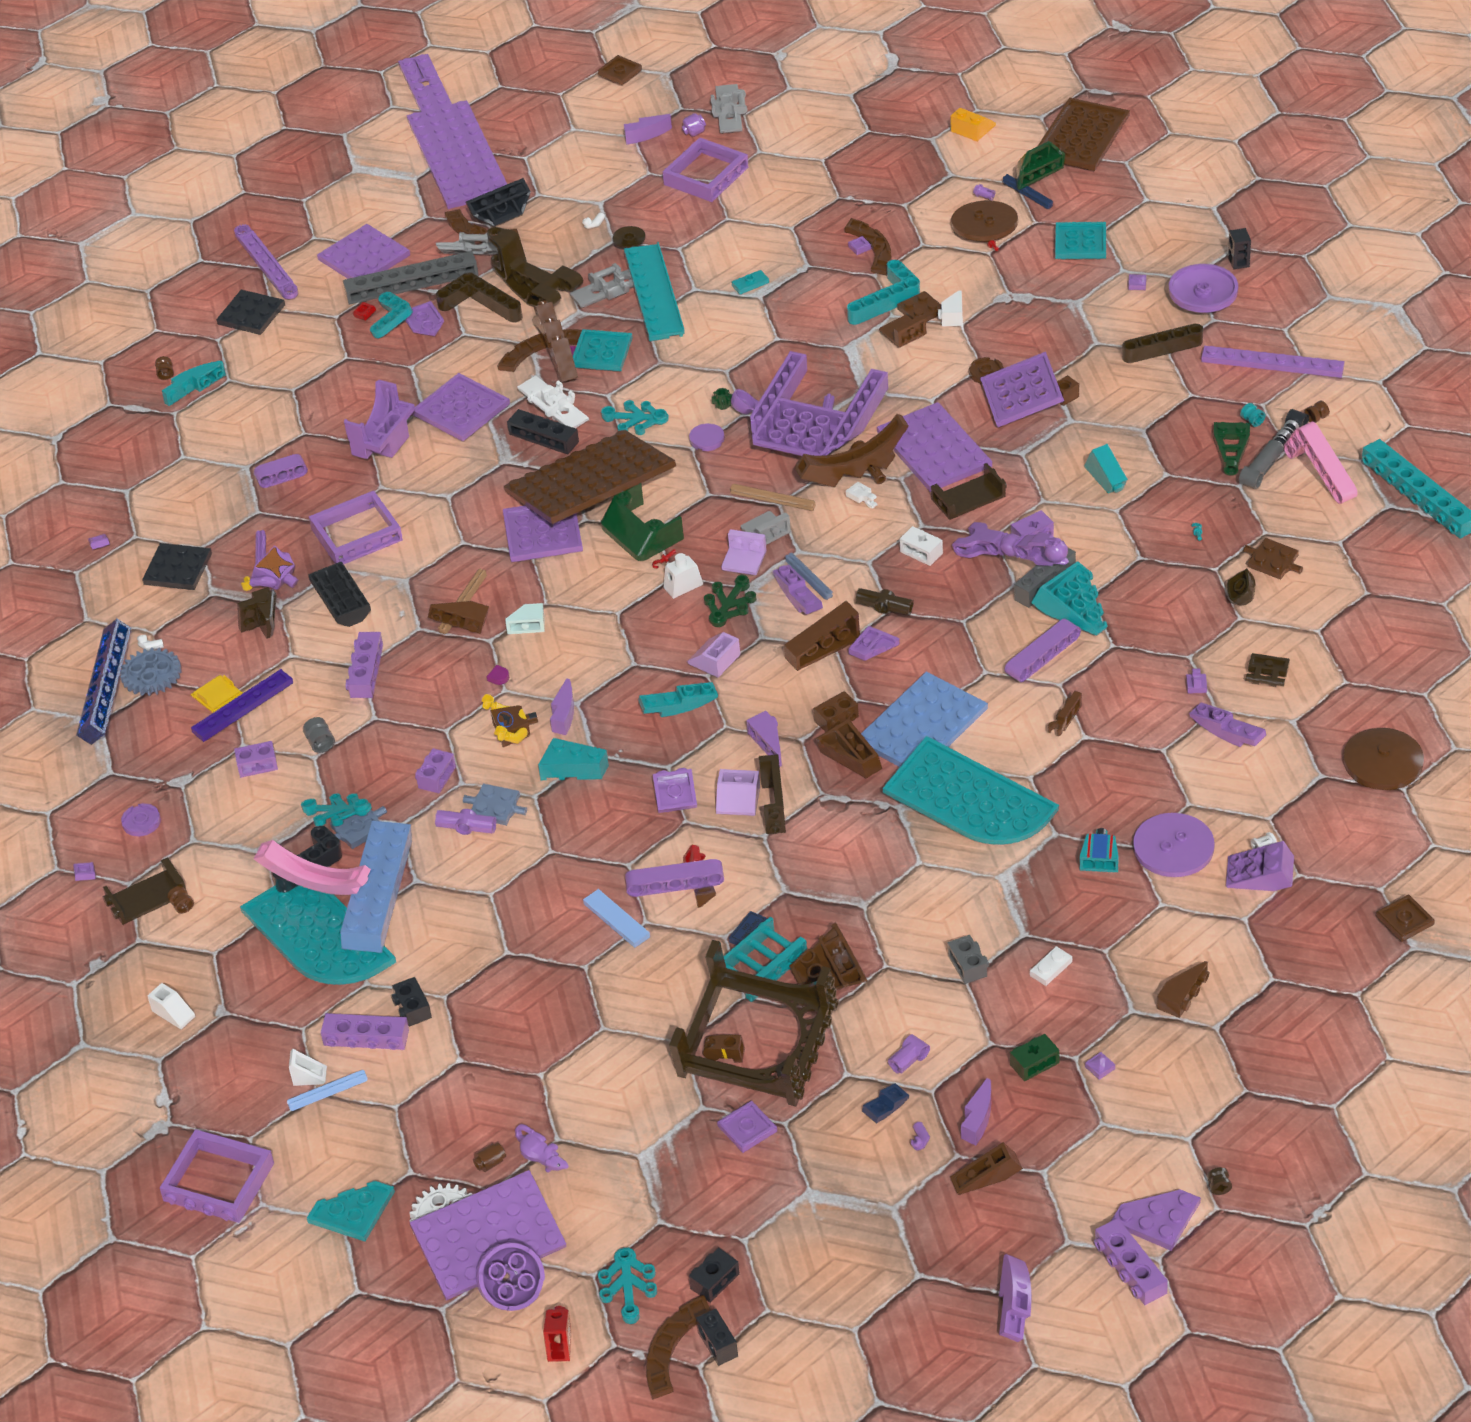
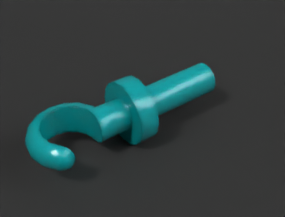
(1197, 531)

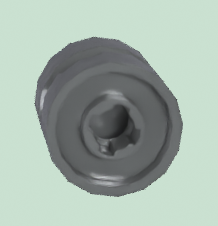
(318, 735)

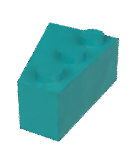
(573, 760)

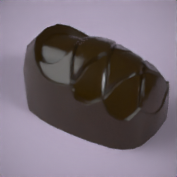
(1241, 588)

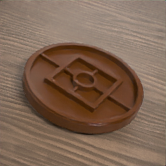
(984, 220)

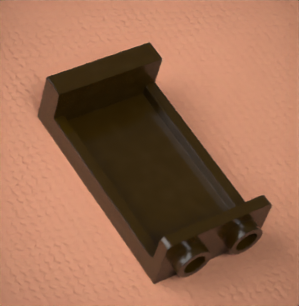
(771, 778)

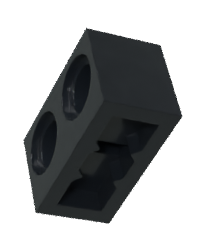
(1239, 248)
(411, 1001)
(717, 1337)

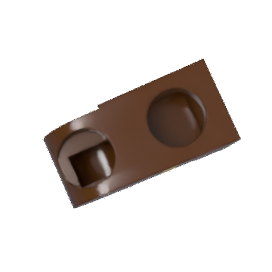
(724, 1047)

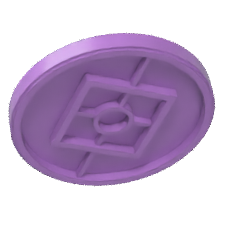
(1173, 845)

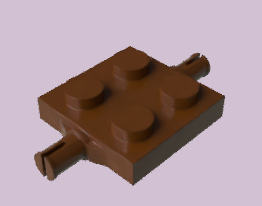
(1273, 558)

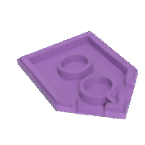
(425, 319)

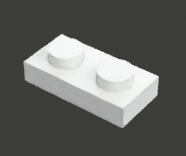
(1051, 966)

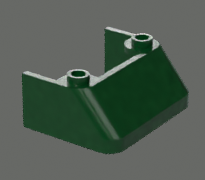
(631, 533)

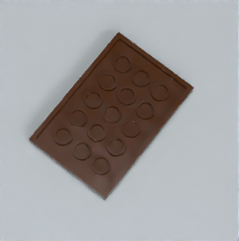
(1085, 131)

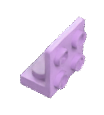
(744, 552)

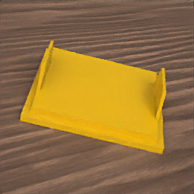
(216, 693)

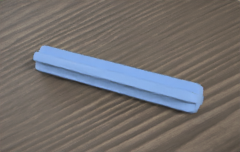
(327, 1090)

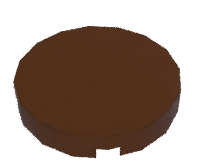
(983, 367)

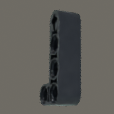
(324, 852)

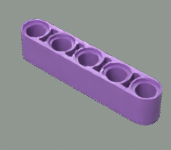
(1042, 650)
(674, 877)

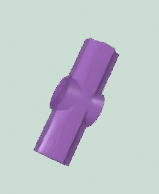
(465, 821)

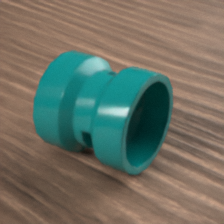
(1254, 415)

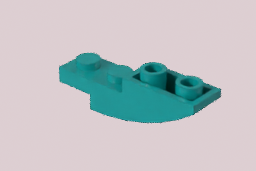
(194, 378)
(682, 700)

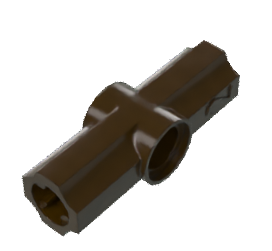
(884, 601)

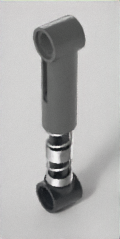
(1254, 473)

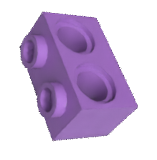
(256, 759)
(435, 770)

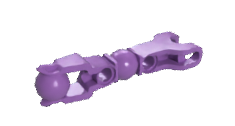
(1026, 547)

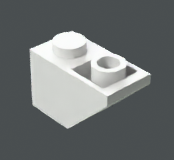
(170, 1006)

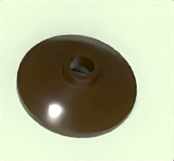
(629, 236)

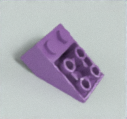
(1261, 868)

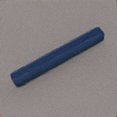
(1028, 192)

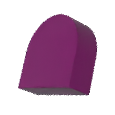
(498, 675)

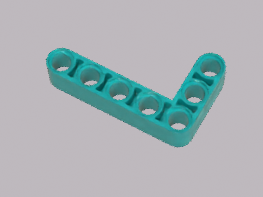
(904, 287)

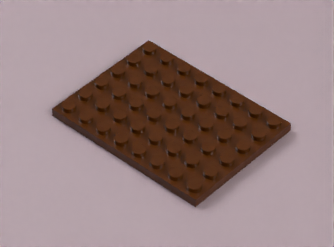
(589, 476)

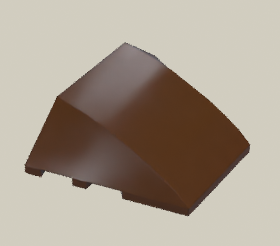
(830, 952)

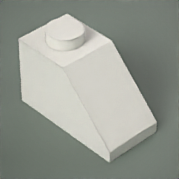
(951, 310)

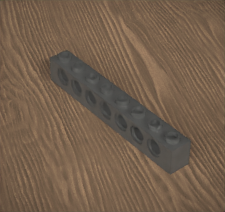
(409, 277)

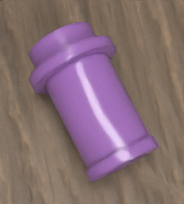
(984, 192)

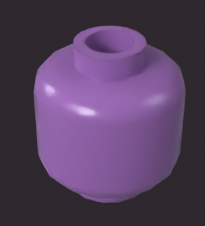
(693, 125)

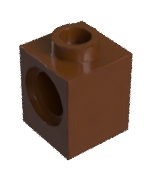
(1069, 389)

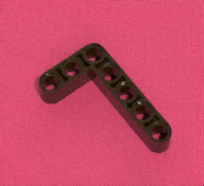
(481, 291)

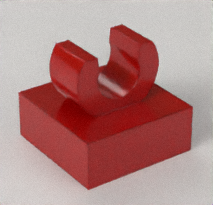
(693, 854)

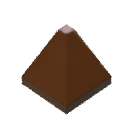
(703, 895)

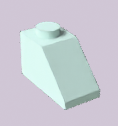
(526, 619)

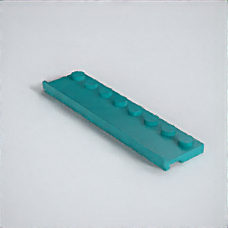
(654, 292)

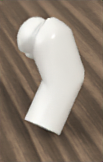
(588, 223)
(146, 644)

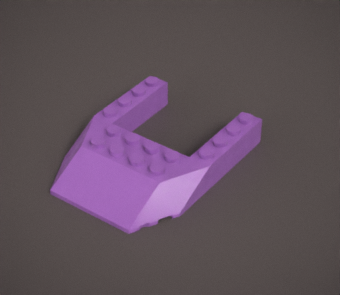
(810, 428)

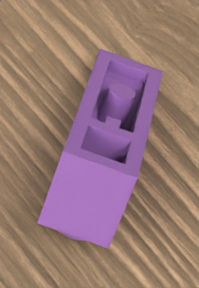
(764, 732)

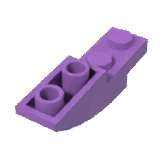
(796, 591)
(1225, 727)
(1016, 1295)

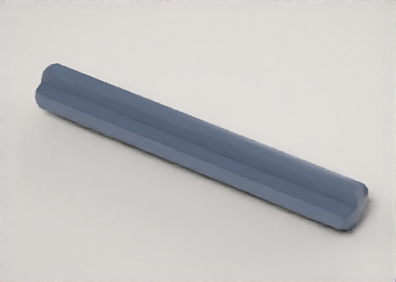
(809, 576)

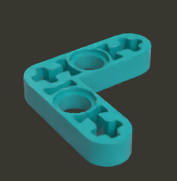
(398, 312)

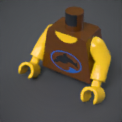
(509, 721)

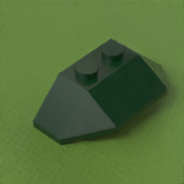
(1039, 164)

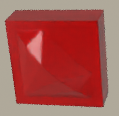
(364, 311)

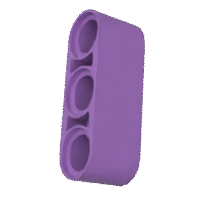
(280, 470)

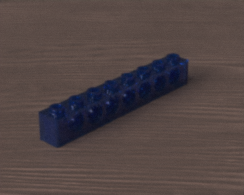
(103, 681)

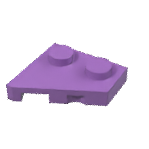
(872, 643)

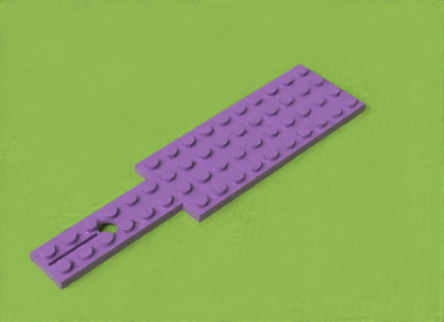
(449, 137)

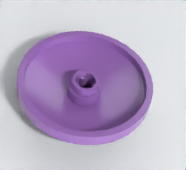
(1203, 288)

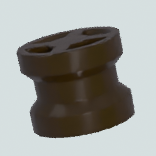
(1219, 1181)

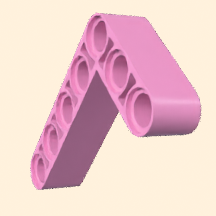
(1311, 441)

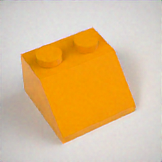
(970, 124)

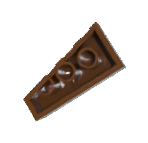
(824, 637)

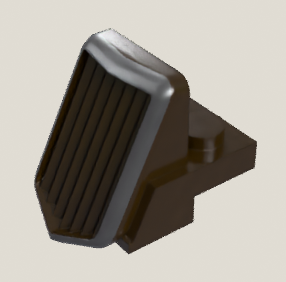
(258, 612)

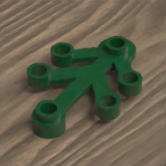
(719, 617)

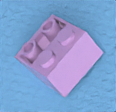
(716, 654)
(737, 792)

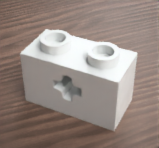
(921, 546)

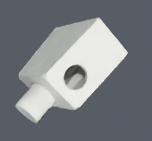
(681, 576)

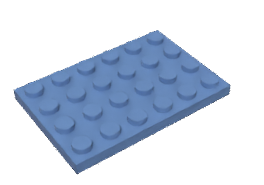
(923, 710)

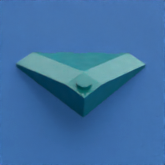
(1072, 598)

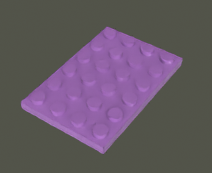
(938, 448)
(464, 1231)

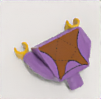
(272, 571)

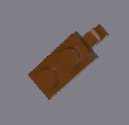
(1066, 715)

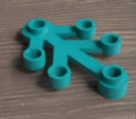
(656, 416)
(356, 806)
(626, 1280)

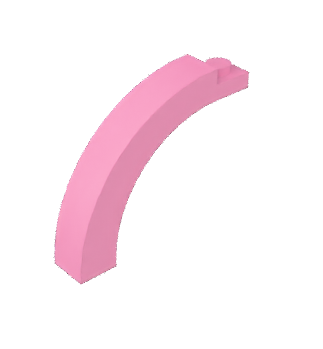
(310, 874)

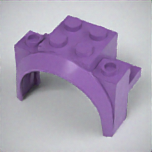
(386, 426)

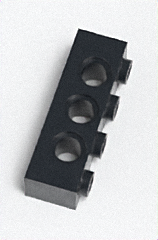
(543, 431)

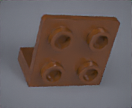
(904, 330)

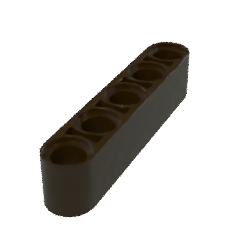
(1162, 343)

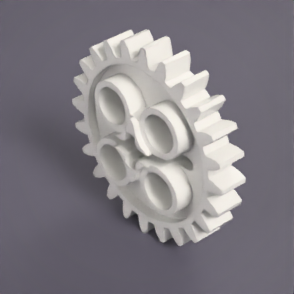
(443, 1195)

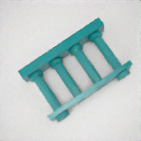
(780, 962)

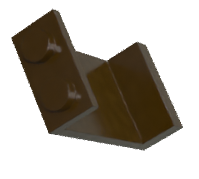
(970, 494)
(144, 895)

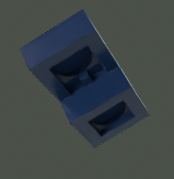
(888, 1102)

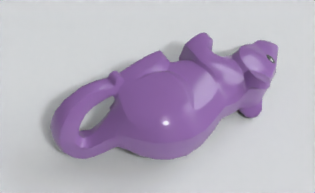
(535, 1149)

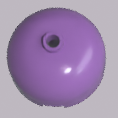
(524, 1276)

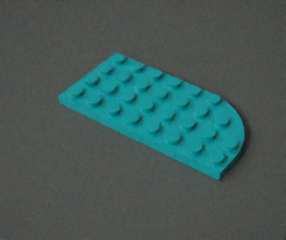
(968, 796)
(308, 934)

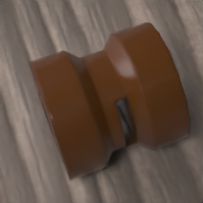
(164, 368)
(1318, 411)
(180, 899)

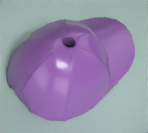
(743, 402)

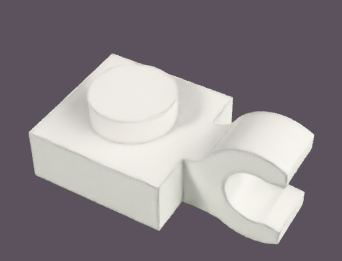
(860, 493)

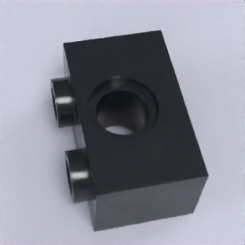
(714, 1274)

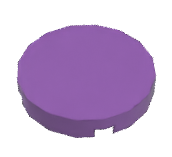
(706, 437)
(141, 820)

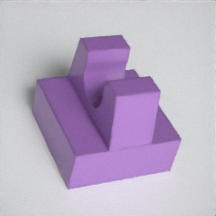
(1196, 682)

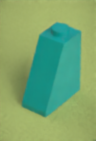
(1106, 469)

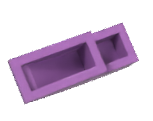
(647, 128)
(562, 709)
(977, 1114)

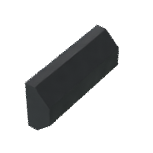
(340, 594)

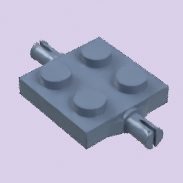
(496, 802)
(356, 828)

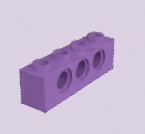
(365, 664)
(364, 1031)
(1153, 1283)

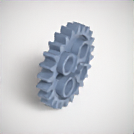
(150, 671)

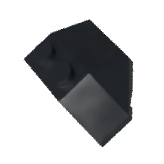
(500, 204)

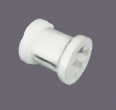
(1263, 841)

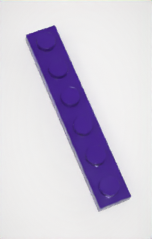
(241, 705)

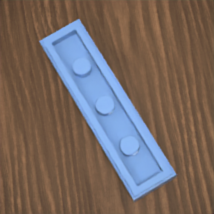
(616, 918)

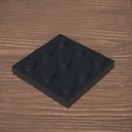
(250, 312)
(177, 566)

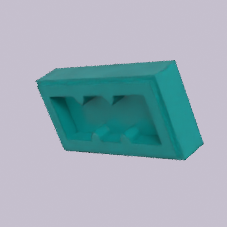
(750, 282)

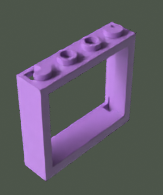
(709, 191)
(361, 546)
(225, 1147)

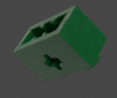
(1034, 1057)

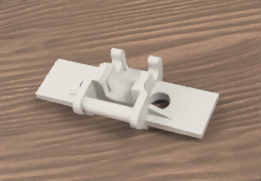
(542, 394)

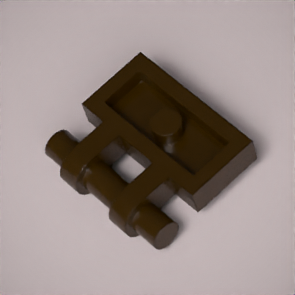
(1267, 665)

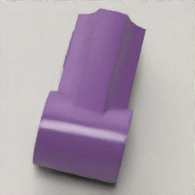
(911, 1050)

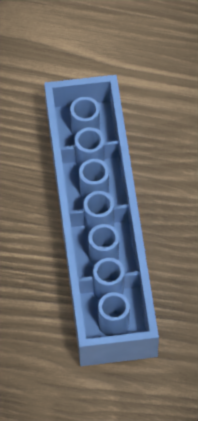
(373, 905)

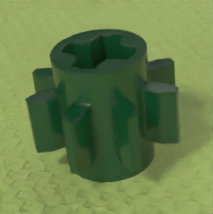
(721, 398)

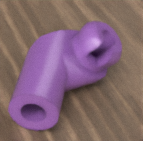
(922, 1136)

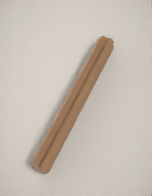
(772, 497)
(466, 595)

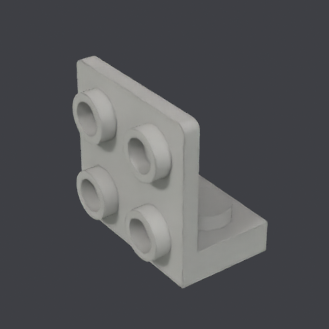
(769, 525)

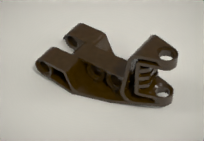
(524, 278)

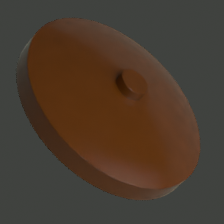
(1383, 758)

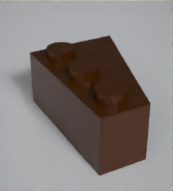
(850, 749)

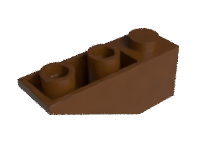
(464, 614)
(1179, 991)

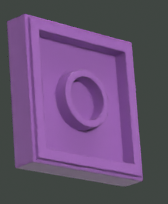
(747, 1126)

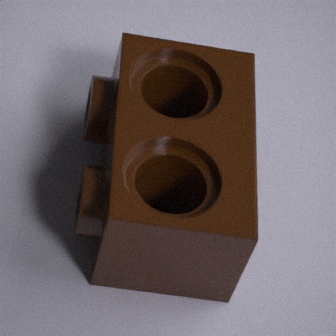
(835, 711)

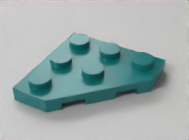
(353, 1211)

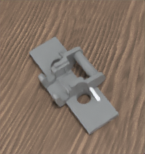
(727, 107)
(467, 243)
(609, 290)

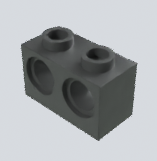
(967, 959)

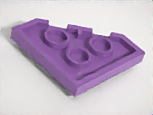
(1159, 1217)

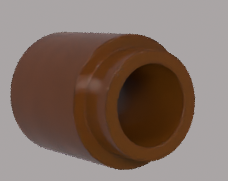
(489, 1157)

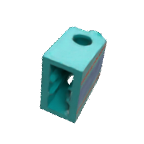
(1099, 852)

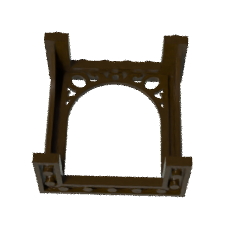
(791, 1073)

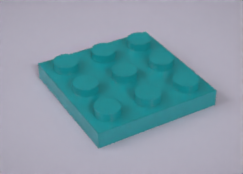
(1080, 240)
(602, 350)

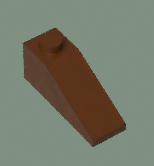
(988, 1169)

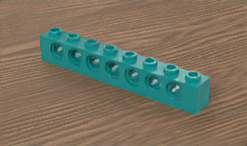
(1418, 487)

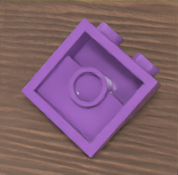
(674, 790)

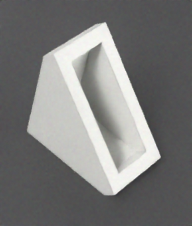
(306, 1070)

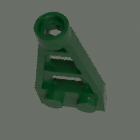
(1233, 431)

